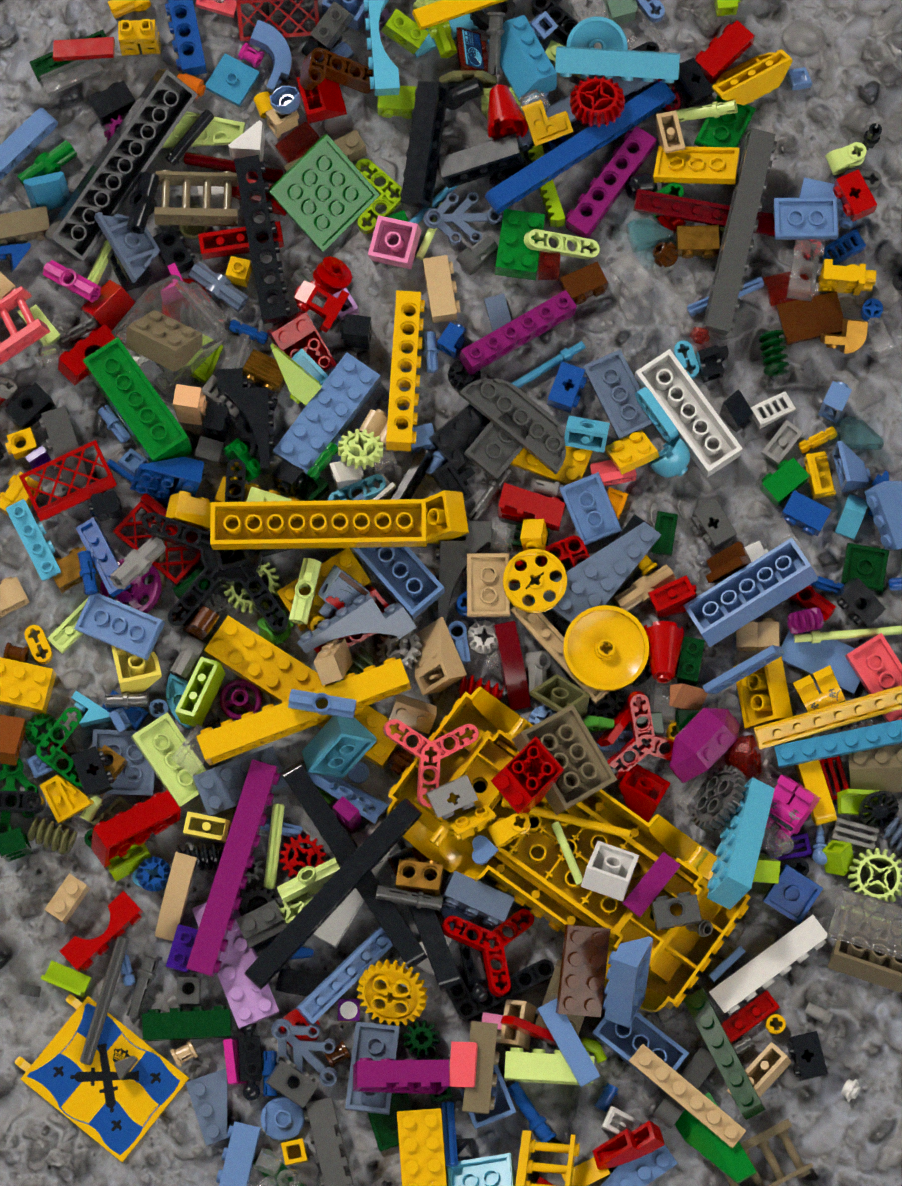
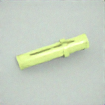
(711, 110)

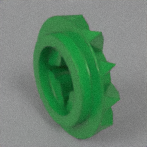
(40, 720)

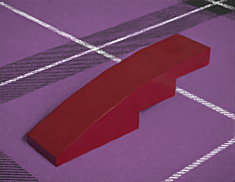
(512, 665)

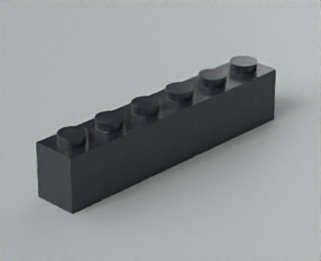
(424, 144)

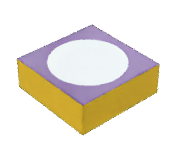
(348, 1010)

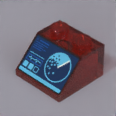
(471, 50)

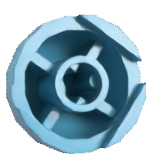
(672, 459)

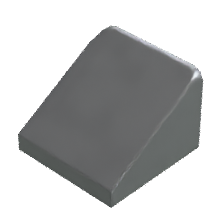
(124, 1066)

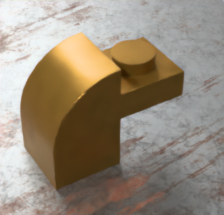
(852, 336)

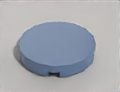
(282, 1119)

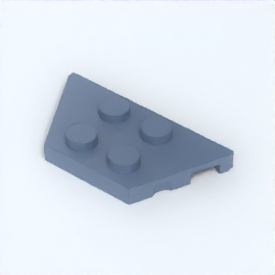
(132, 250)

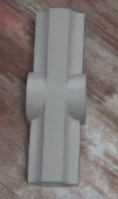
(137, 563)

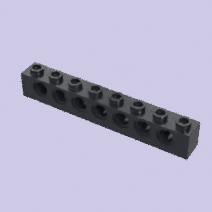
(244, 168)

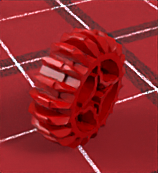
(597, 101)

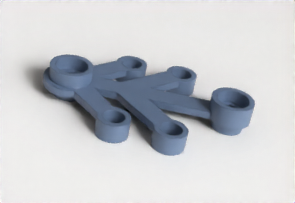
(459, 218)
(304, 1048)

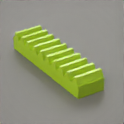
(549, 193)

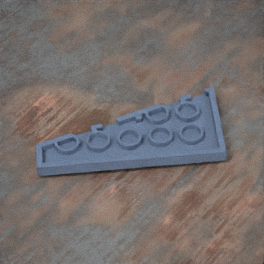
(603, 573)

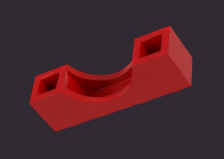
(82, 951)

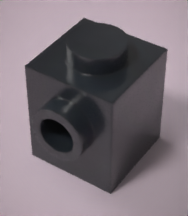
(289, 479)

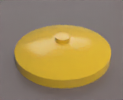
(605, 648)

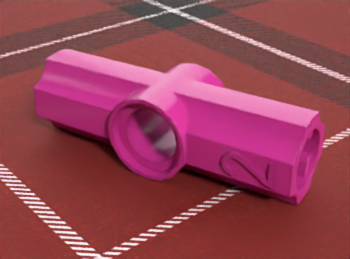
(79, 286)

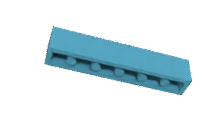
(616, 62)

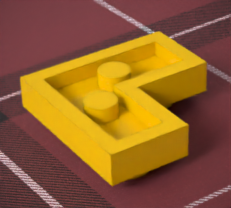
(543, 128)

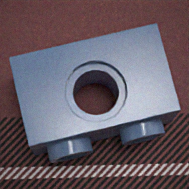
(835, 401)

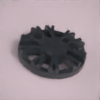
(878, 808)

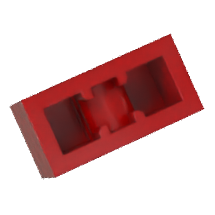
(854, 184)

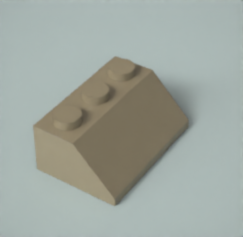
(877, 769)

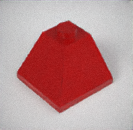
(643, 791)

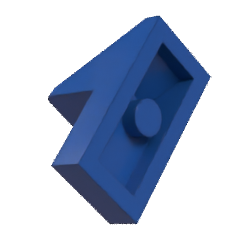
(15, 253)

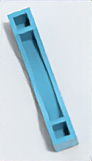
(385, 72)

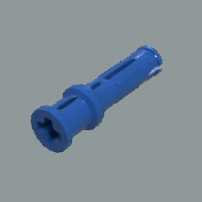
(536, 1122)

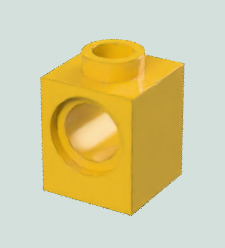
(239, 271)
(23, 435)
(533, 534)

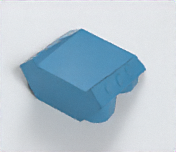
(47, 190)

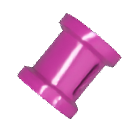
(251, 55)

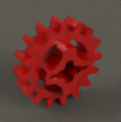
(295, 845)

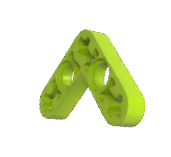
(384, 198)

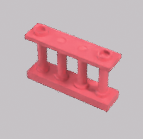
(25, 337)

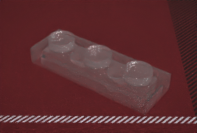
(70, 75)

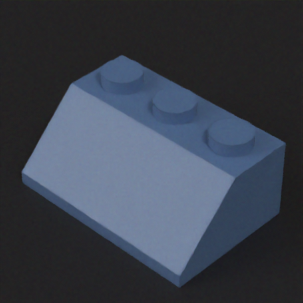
(886, 507)

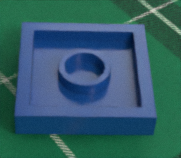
(792, 894)

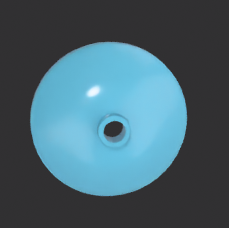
(597, 30)

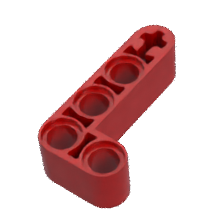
(566, 554)

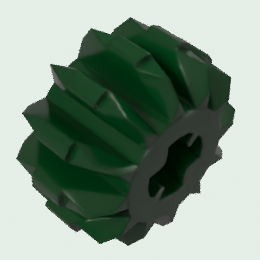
(415, 1042)

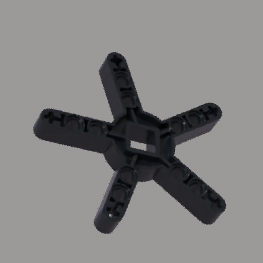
(236, 573)

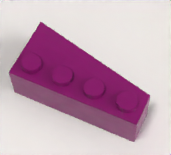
(401, 1076)

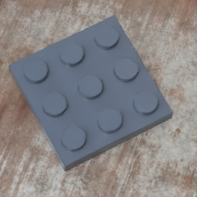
(137, 776)

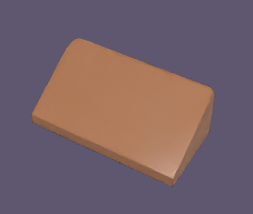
(687, 697)

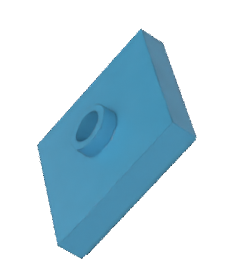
(232, 80)

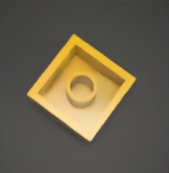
(445, 516)

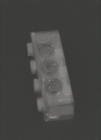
(800, 288)

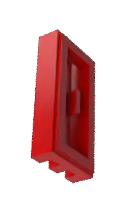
(841, 773)

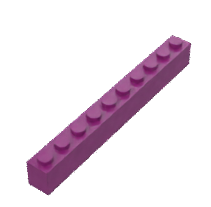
(232, 868)

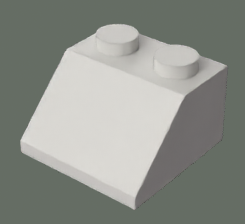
(609, 870)

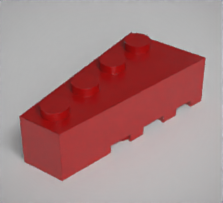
(134, 826)

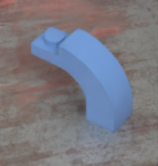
(277, 48)

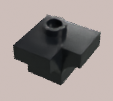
(711, 361)

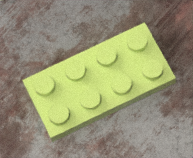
(158, 744)

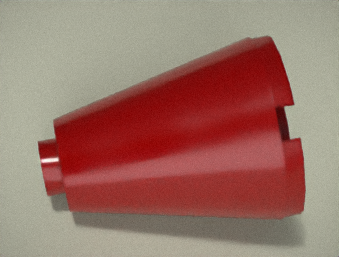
(504, 114)
(664, 649)

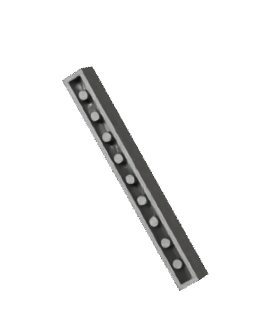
(738, 231)

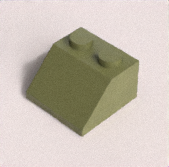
(560, 693)

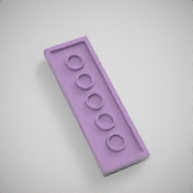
(244, 997)

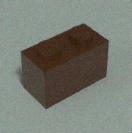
(584, 283)

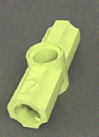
(307, 578)
(308, 880)

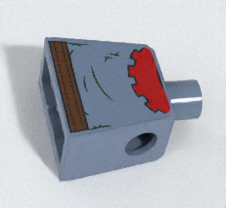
(339, 591)

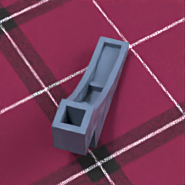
(359, 618)

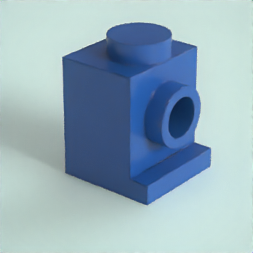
(451, 339)

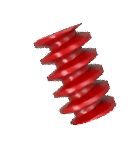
(470, 686)

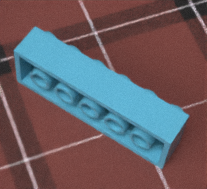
(740, 845)

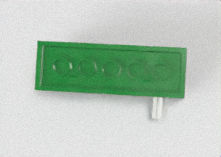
(137, 402)

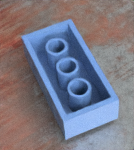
(627, 1041)

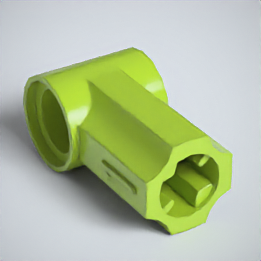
(443, 39)

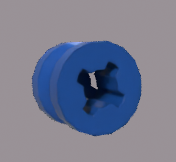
(875, 308)

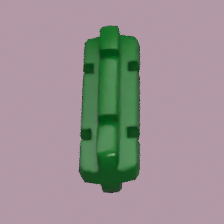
(322, 461)

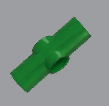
(49, 162)

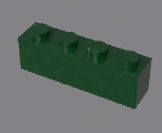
(187, 1024)

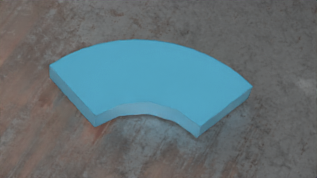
(174, 691)

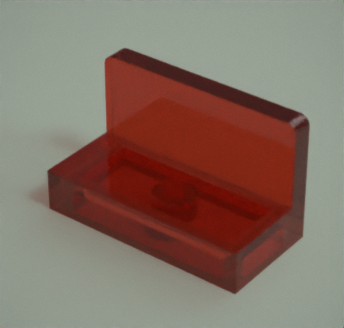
(777, 288)

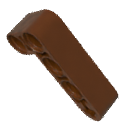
(323, 68)
(200, 623)

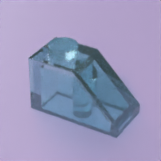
(646, 234)
(859, 435)

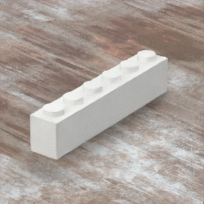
(338, 922)
(767, 965)

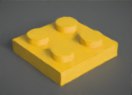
(632, 452)

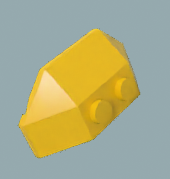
(753, 77)

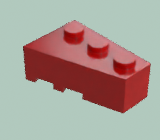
(522, 504)

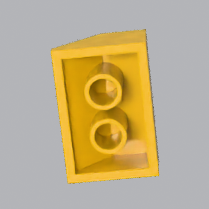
(764, 695)

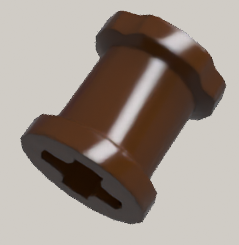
(16, 653)
(339, 1054)

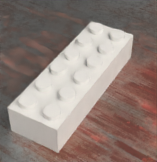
(697, 422)

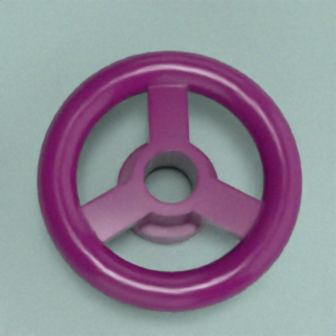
(239, 692)

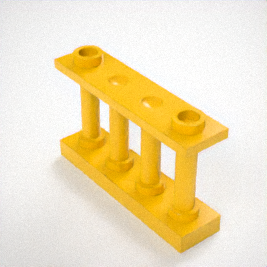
(526, 1166)

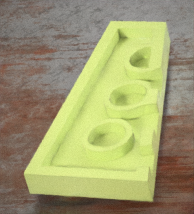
(217, 133)

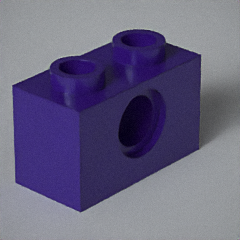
(181, 948)

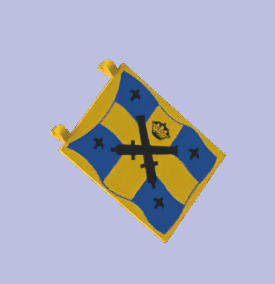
(92, 1095)

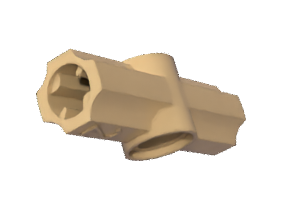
(639, 589)

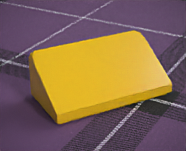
(587, 1173)

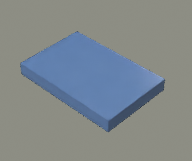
(805, 218)
(590, 509)

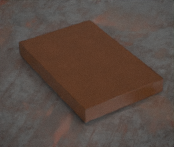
(808, 319)

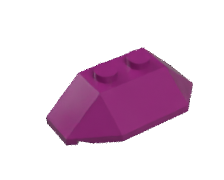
(703, 742)

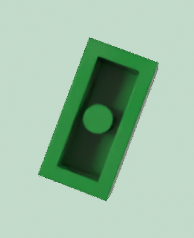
(784, 481)

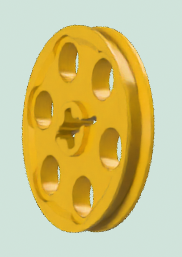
(533, 570)

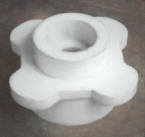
(850, 1089)

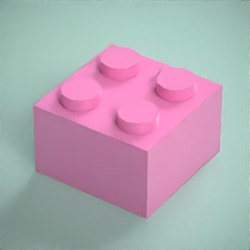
(394, 242)

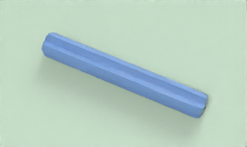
(749, 286)

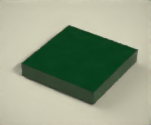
(867, 564)

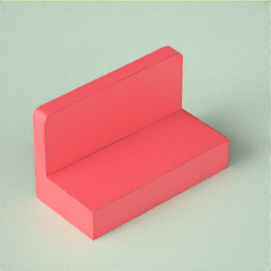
(610, 474)
(463, 1064)

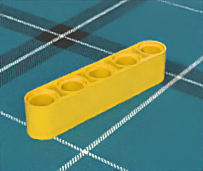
(813, 779)

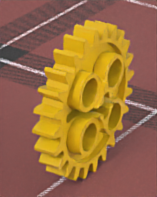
(392, 992)

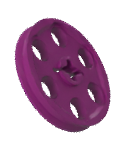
(139, 590)

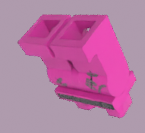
(791, 805)

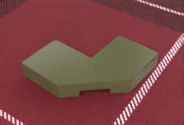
(461, 76)

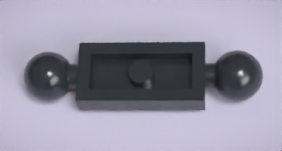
(474, 970)
(249, 1061)

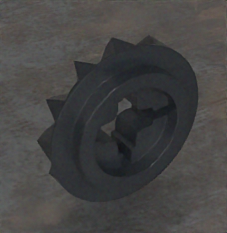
(456, 380)

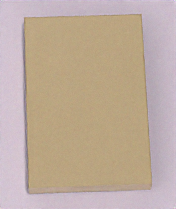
(485, 585)

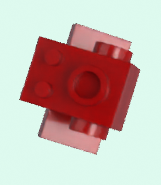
(304, 295)

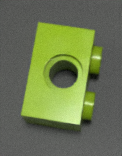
(404, 31)

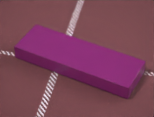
(651, 884)

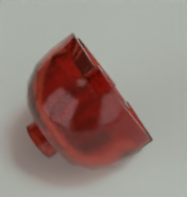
(744, 756)

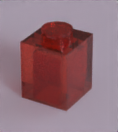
(549, 266)

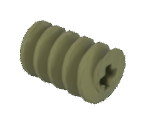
(52, 836)

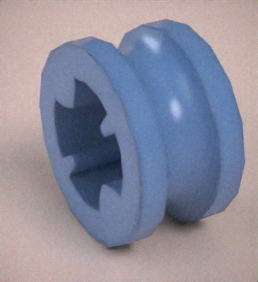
(157, 702)

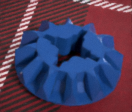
(143, 876)

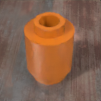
(194, 83)

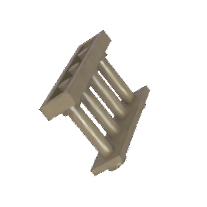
(196, 216)
(761, 1141)

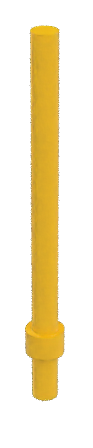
(574, 820)

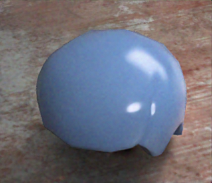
(285, 99)

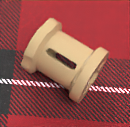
(184, 1053)

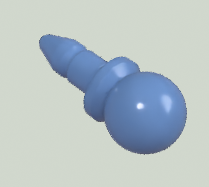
(818, 856)

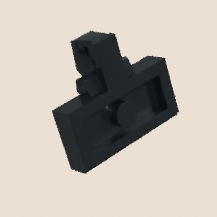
(453, 480)

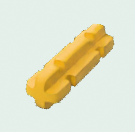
(817, 439)

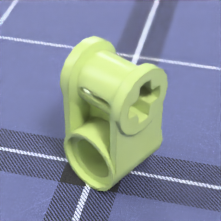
(843, 158)

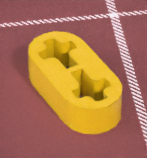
(42, 642)

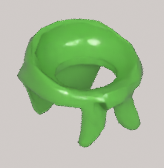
(268, 635)

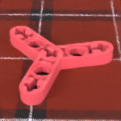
(423, 745)

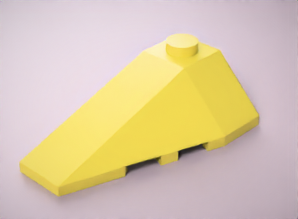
(135, 673)

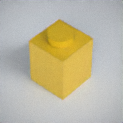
(294, 1152)

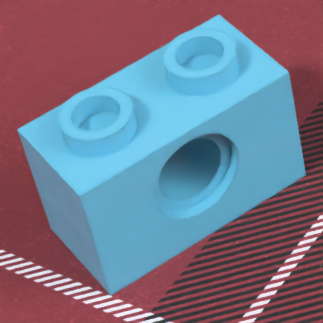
(586, 434)

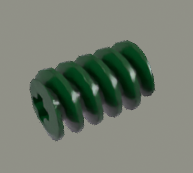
(772, 353)

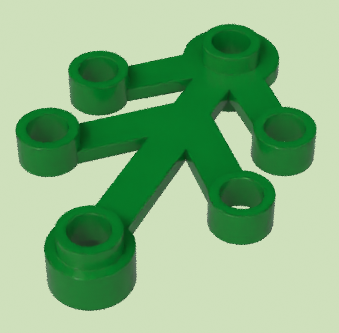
(10, 786)

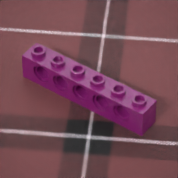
(636, 139)
(517, 332)

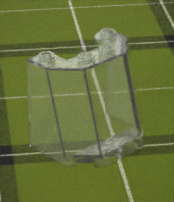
(187, 305)

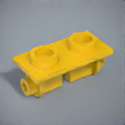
(479, 818)

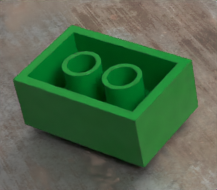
(513, 256)

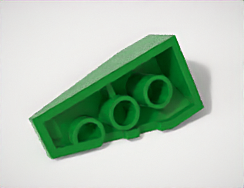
(729, 1160)

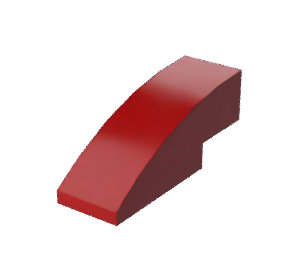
(628, 1146)

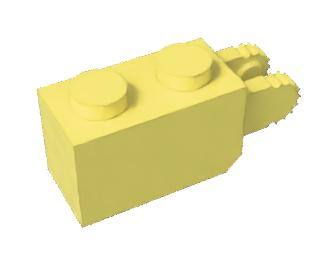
(206, 827)

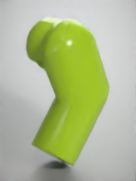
(594, 1047)

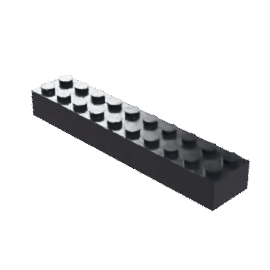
(121, 163)

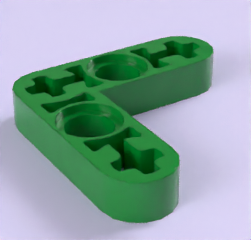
(56, 753)

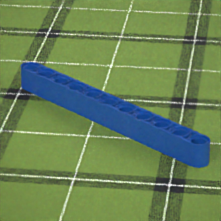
(578, 148)

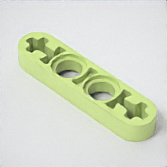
(561, 240)

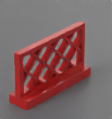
(285, 34)
(71, 499)
(149, 505)

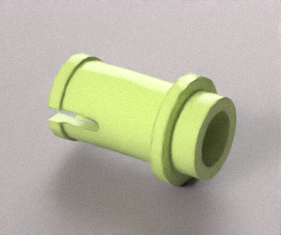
(89, 813)

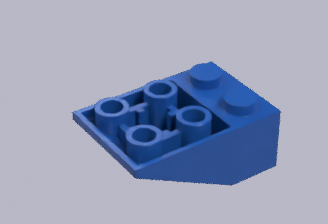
(168, 477)

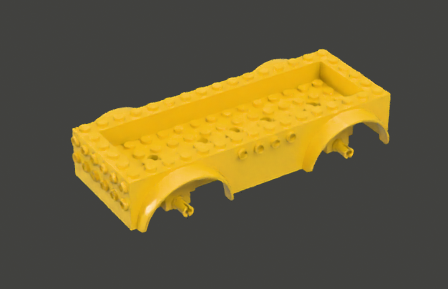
(536, 868)

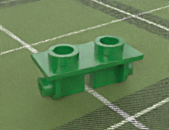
(239, 451)

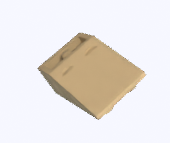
(440, 661)

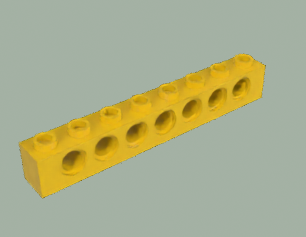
(405, 303)

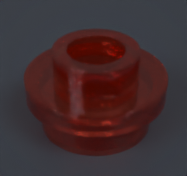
(699, 335)

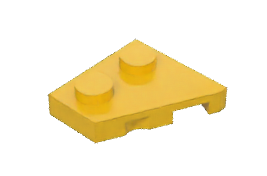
(64, 798)

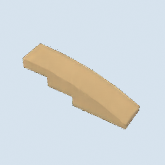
(175, 895)

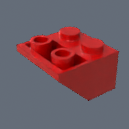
(323, 101)

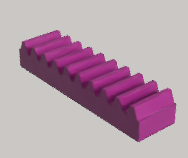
(347, 814)

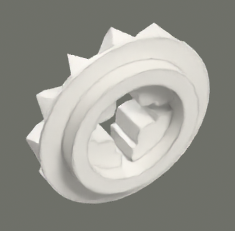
(476, 642)

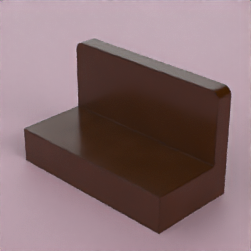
(727, 562)

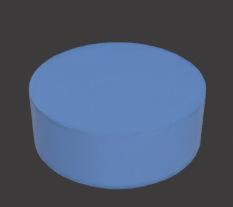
(359, 773)

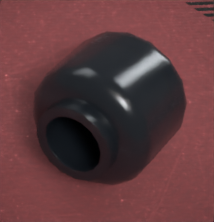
(640, 181)

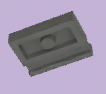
(262, 923)

